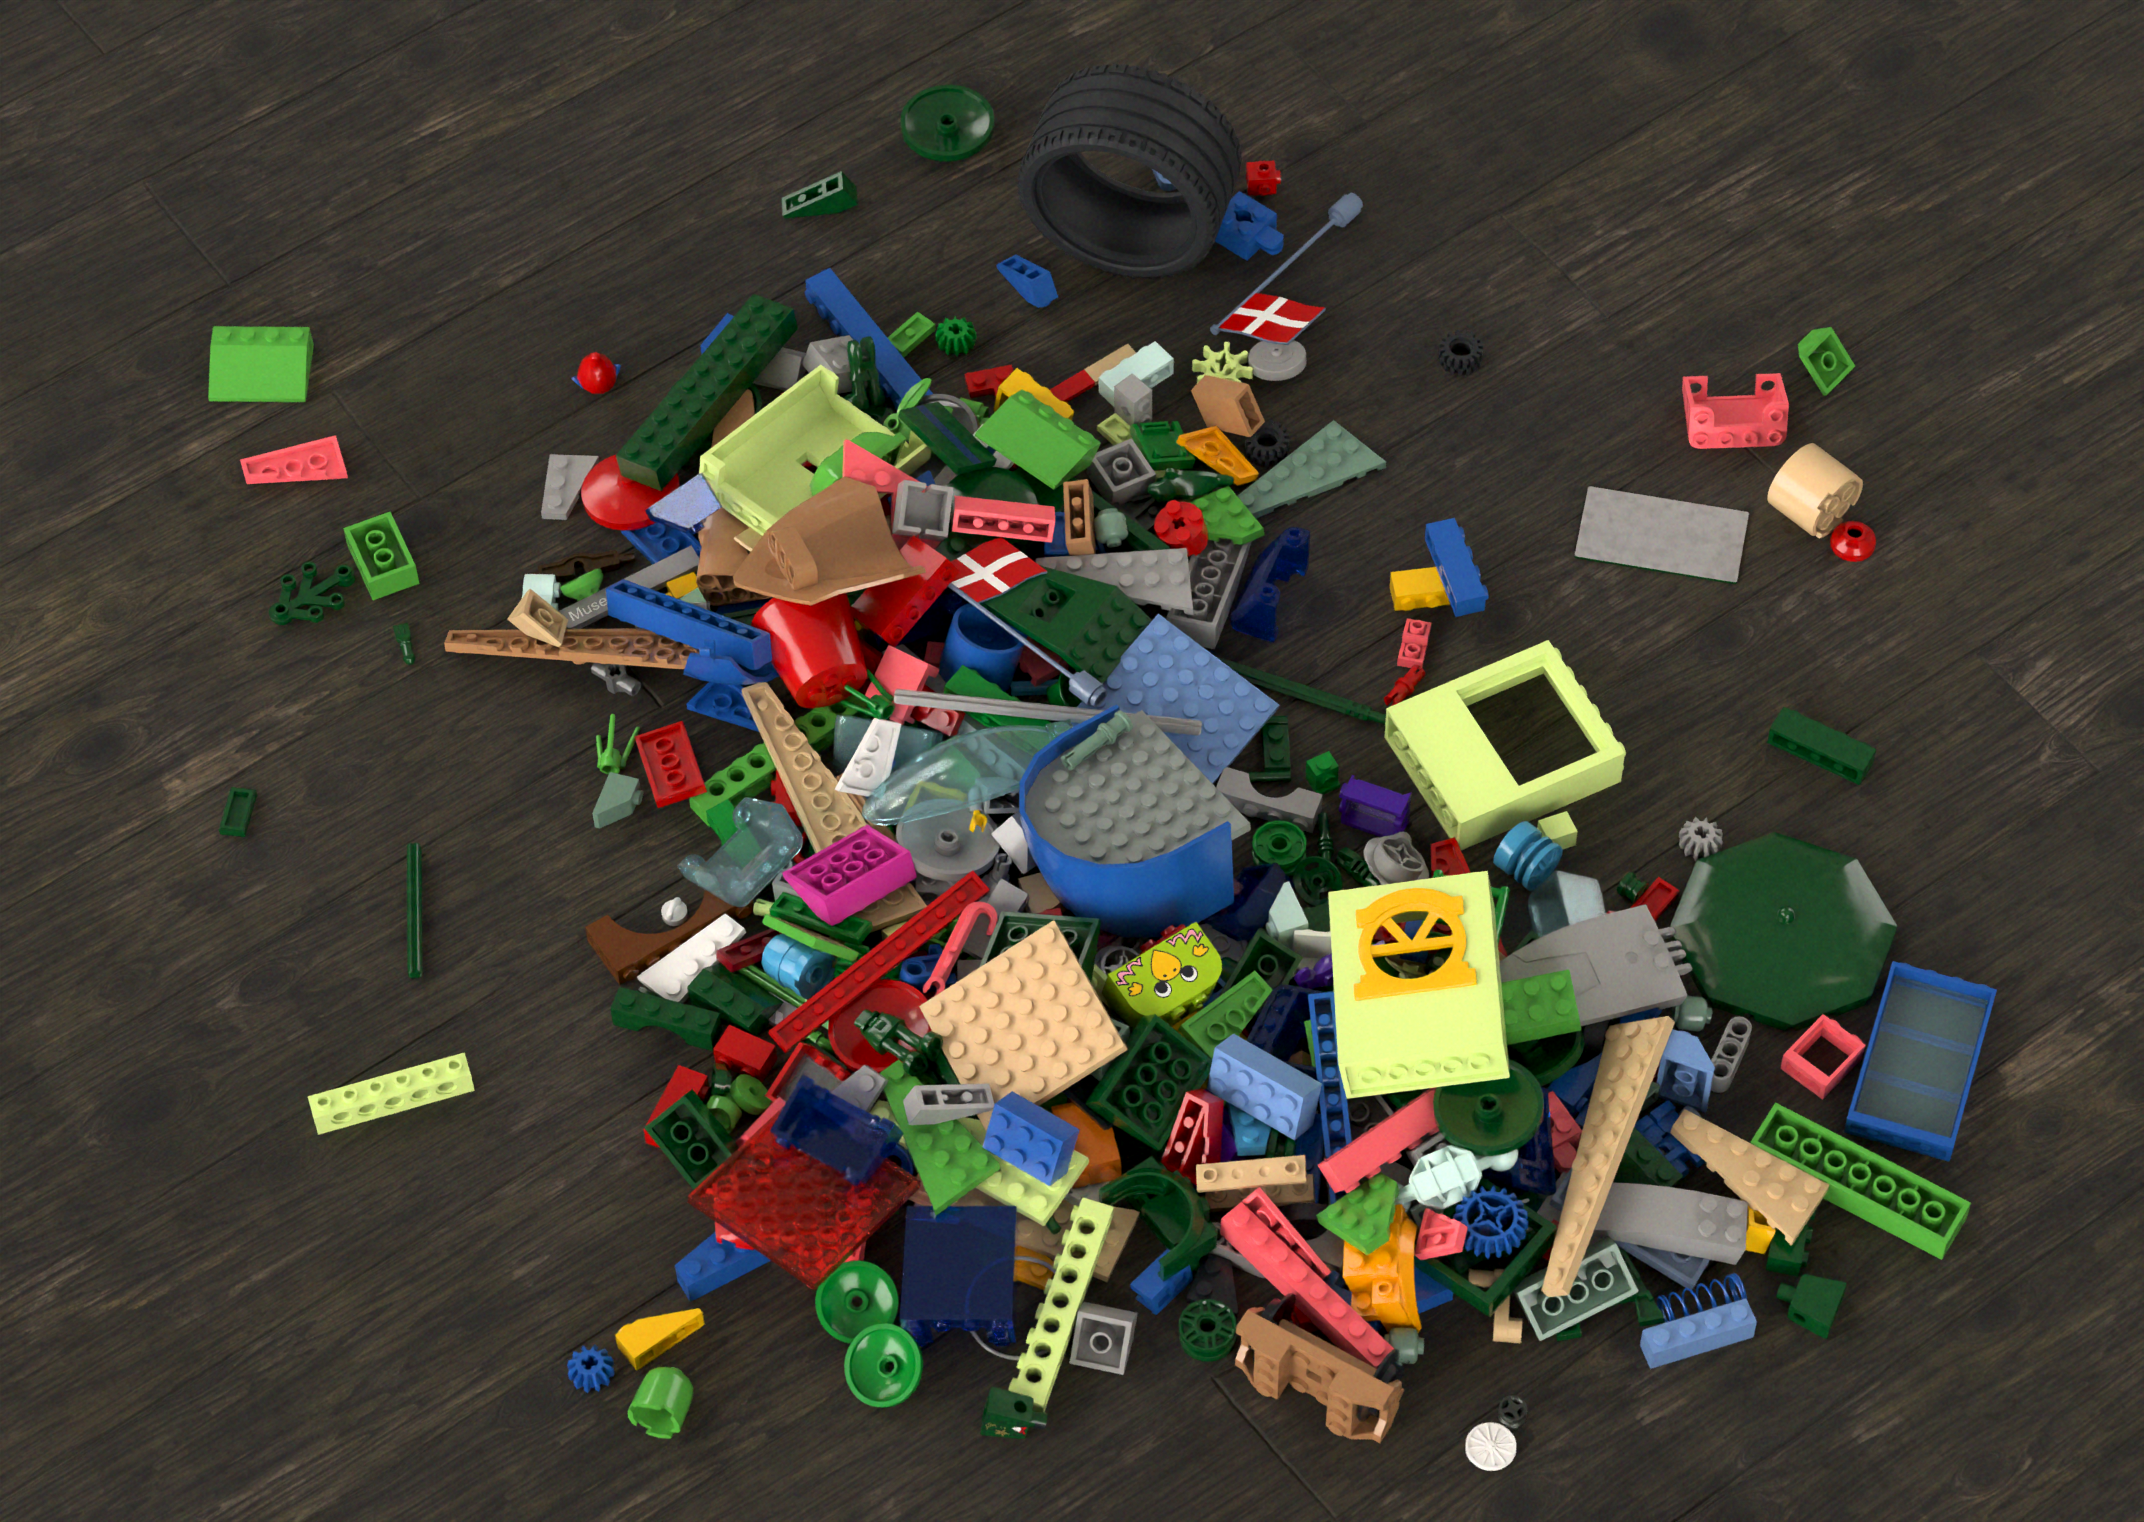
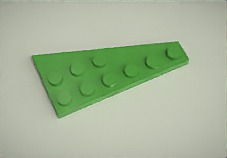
(943, 1152)

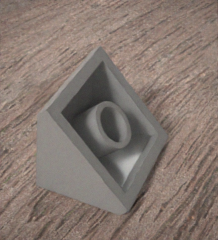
(783, 370)

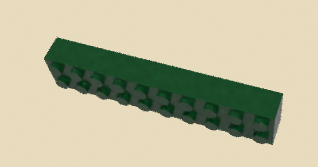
(706, 392)

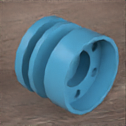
(1527, 855)

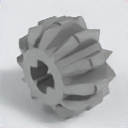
(1700, 838)

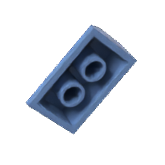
(1685, 1071)

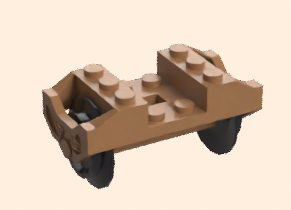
(1353, 1391)

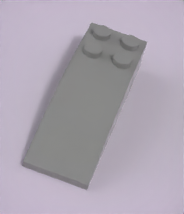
(1213, 584)
(1675, 1221)

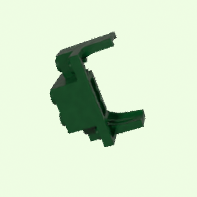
(1174, 1216)

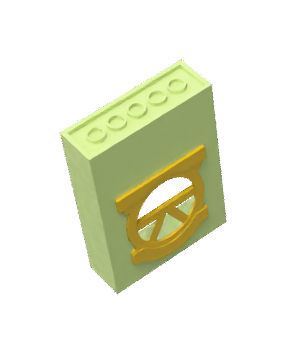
(1428, 1027)

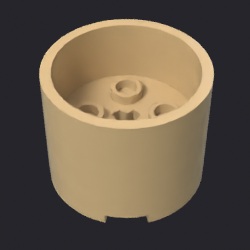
(1814, 490)

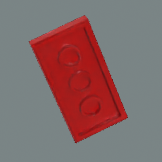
(670, 764)

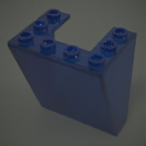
(960, 1271)

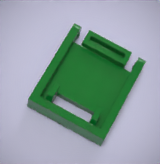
(1160, 445)

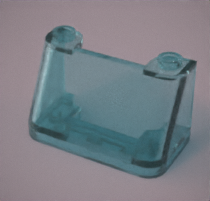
(750, 856)

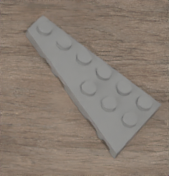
(1144, 576)

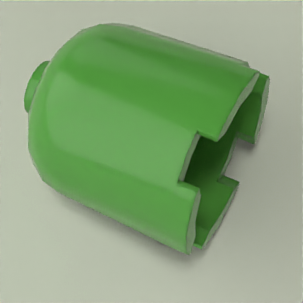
(662, 1402)

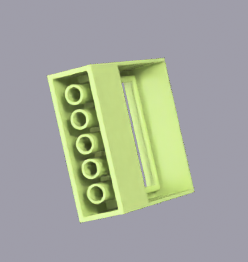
(1463, 772)

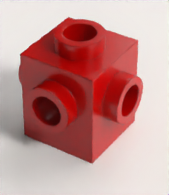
(1262, 178)

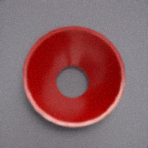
(1853, 548)

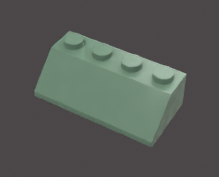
(1598, 1285)

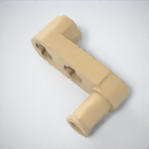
(1504, 1328)

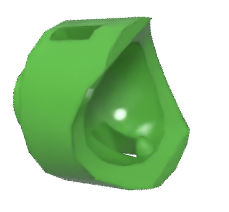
(725, 1110)

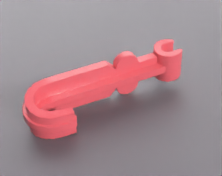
(956, 942)

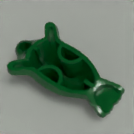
(1186, 485)

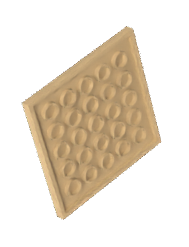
(1025, 1022)

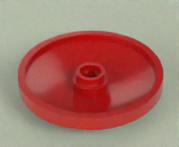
(617, 500)
(883, 996)

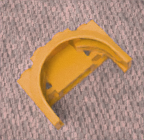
(1384, 1279)

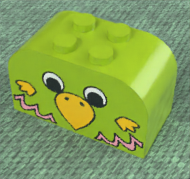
(1166, 979)

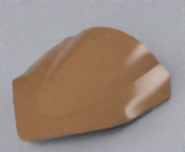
(826, 548)

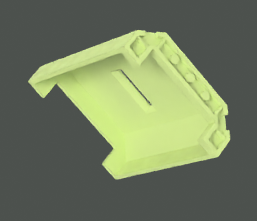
(760, 463)

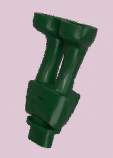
(884, 1032)

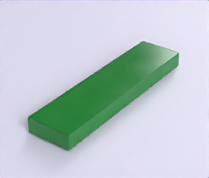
(798, 912)

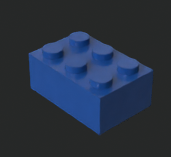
(1030, 1138)

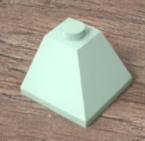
(1286, 917)

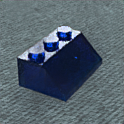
(1251, 907)

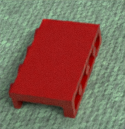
(897, 605)

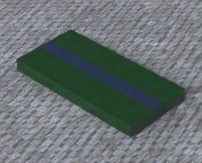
(947, 438)

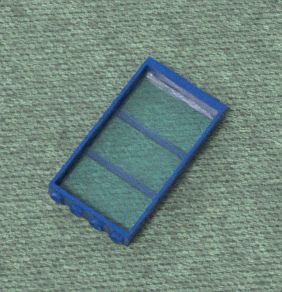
(1920, 1061)

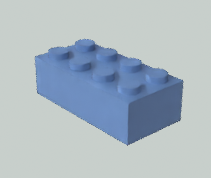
(1264, 1086)

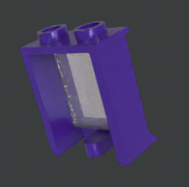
(1374, 808)

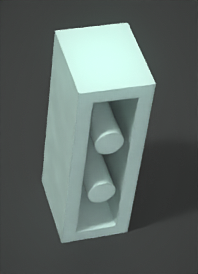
(1149, 364)

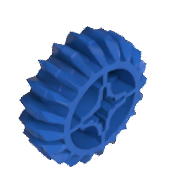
(1494, 1212)

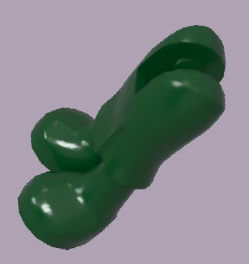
(863, 368)

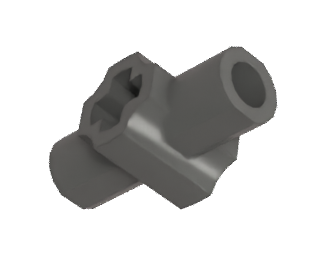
(616, 678)

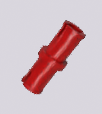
(1405, 686)

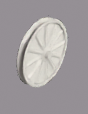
(1490, 1446)

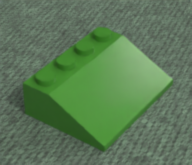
(260, 364)
(1039, 439)

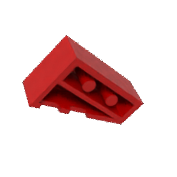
(1195, 1134)

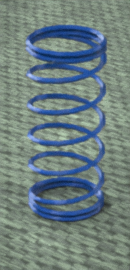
(1732, 1278)

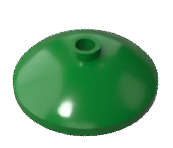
(854, 1279)
(869, 1362)

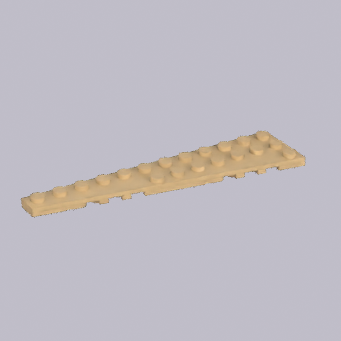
(824, 812)

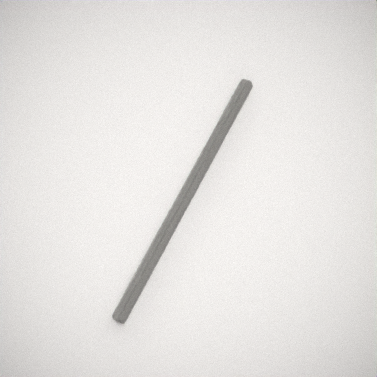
(1029, 710)

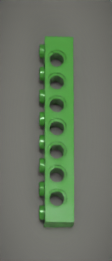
(756, 780)

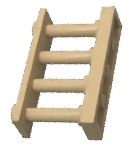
(1231, 1182)

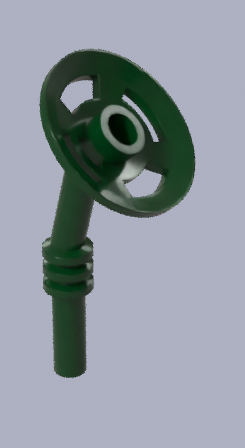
(1319, 878)

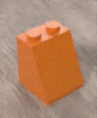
(1093, 1143)

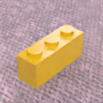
(1417, 589)

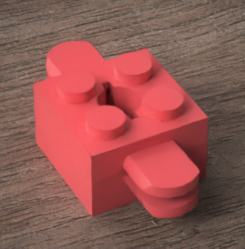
(1565, 1134)

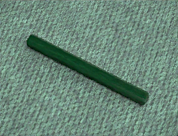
(414, 910)

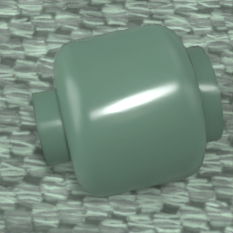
(1110, 527)
(1691, 1014)
(1407, 1342)

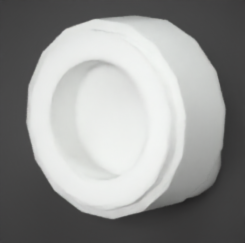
(674, 912)

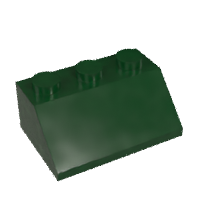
(1270, 960)
(734, 997)
(692, 1138)
(1645, 1164)

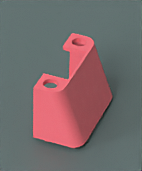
(1736, 420)

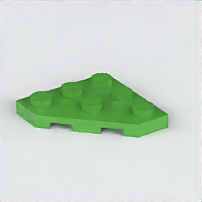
(1228, 517)
(1363, 1214)

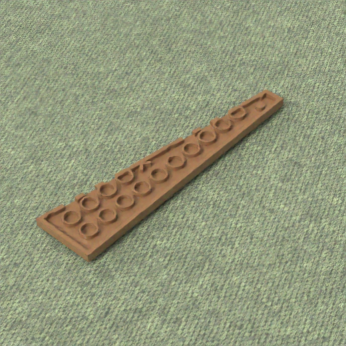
(600, 646)

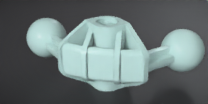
(1449, 1175)

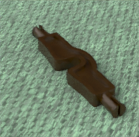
(565, 569)

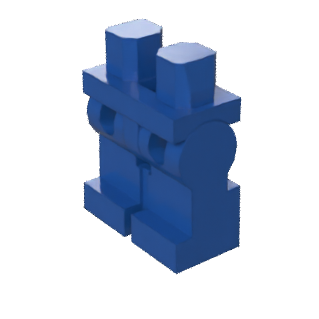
(1657, 1131)

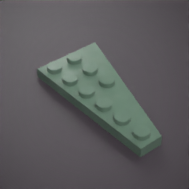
(1311, 469)

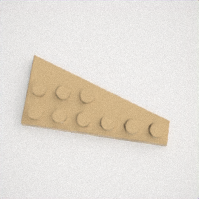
(1763, 1180)

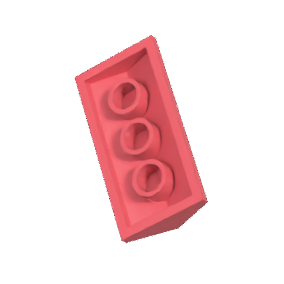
(1273, 1218)

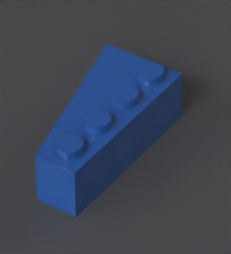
(715, 1265)

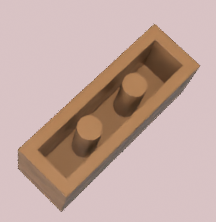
(1079, 518)

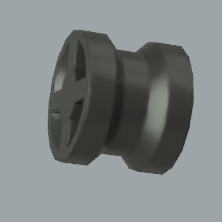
(1515, 1406)

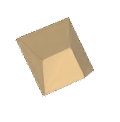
(539, 619)

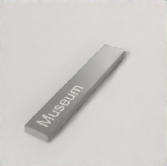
(653, 577)

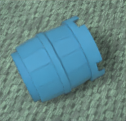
(797, 965)

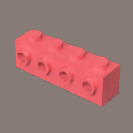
(1003, 519)

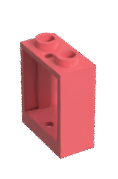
(1807, 1073)

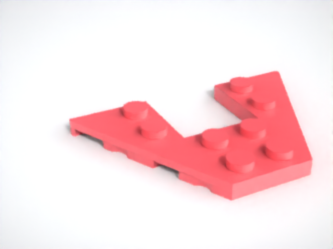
(872, 470)

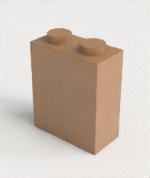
(1228, 405)

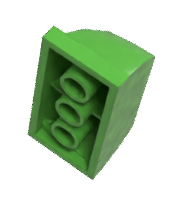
(880, 444)

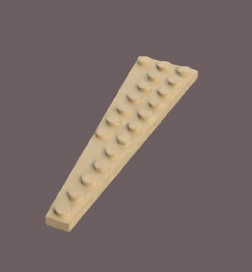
(1617, 1097)

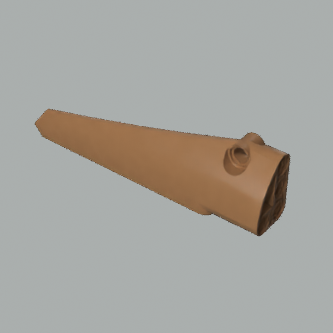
(719, 551)

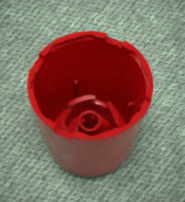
(814, 648)

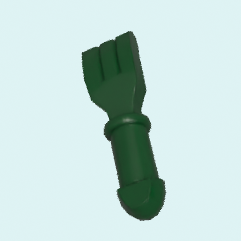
(403, 637)

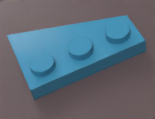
(1249, 1133)

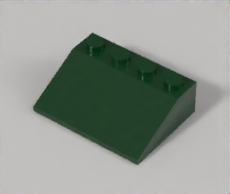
(1015, 926)
(1150, 1081)

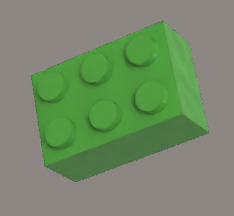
(381, 555)

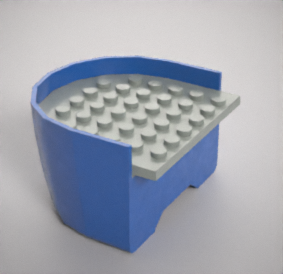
(1129, 830)

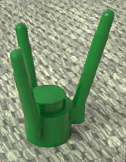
(880, 706)

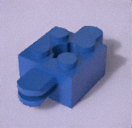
(1249, 227)

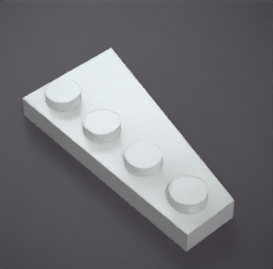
(679, 968)

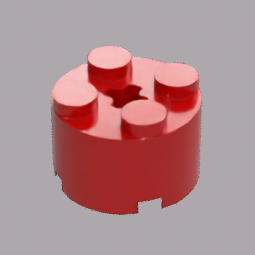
(1182, 527)

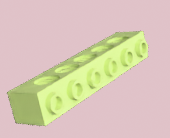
(391, 1093)

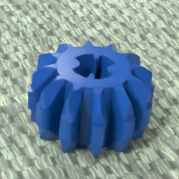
(590, 1368)

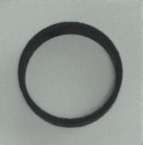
(1304, 1218)

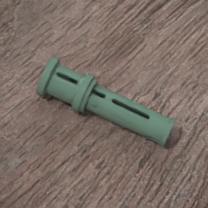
(1105, 734)

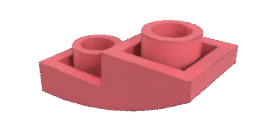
(1414, 643)

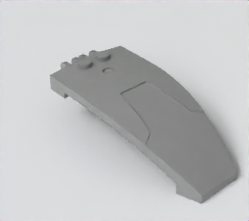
(1613, 963)

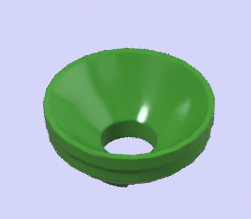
(584, 585)

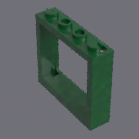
(1509, 1279)

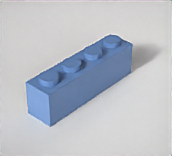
(1698, 1333)

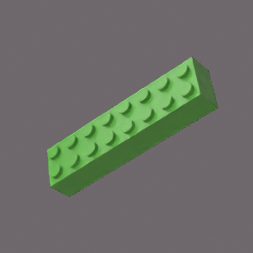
(1866, 1182)

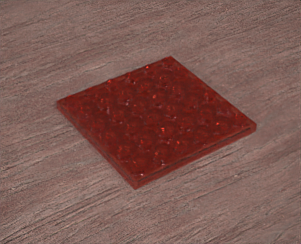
(798, 1206)

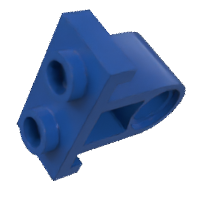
(918, 970)

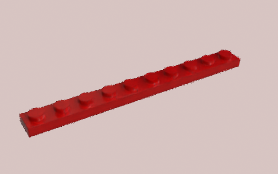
(878, 962)

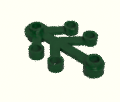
(309, 595)

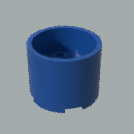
(981, 646)

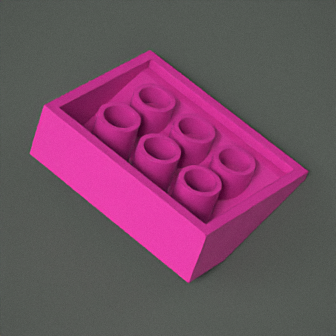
(851, 874)

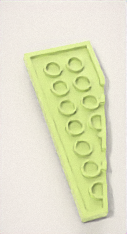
(1010, 1183)

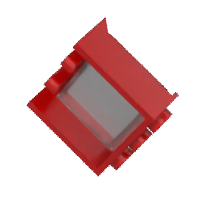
(809, 1062)

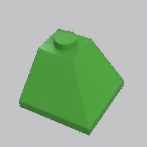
(1825, 358)

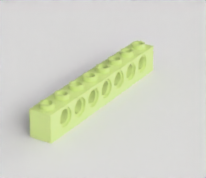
(1087, 1214)

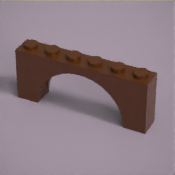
(631, 953)

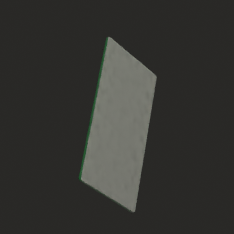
(1662, 535)

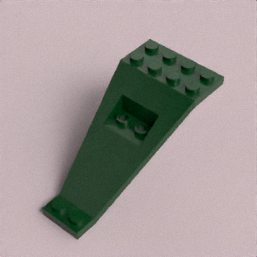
(1084, 624)

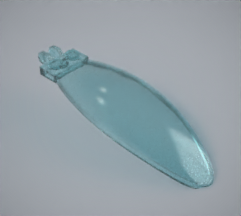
(959, 773)

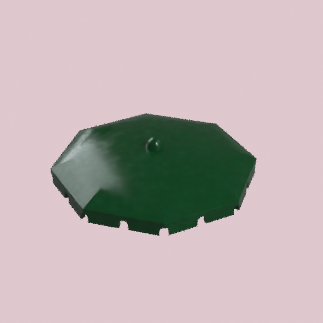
(1783, 931)

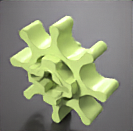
(1230, 363)

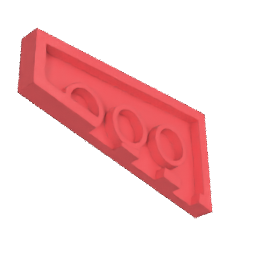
(301, 462)

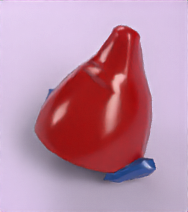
(596, 373)

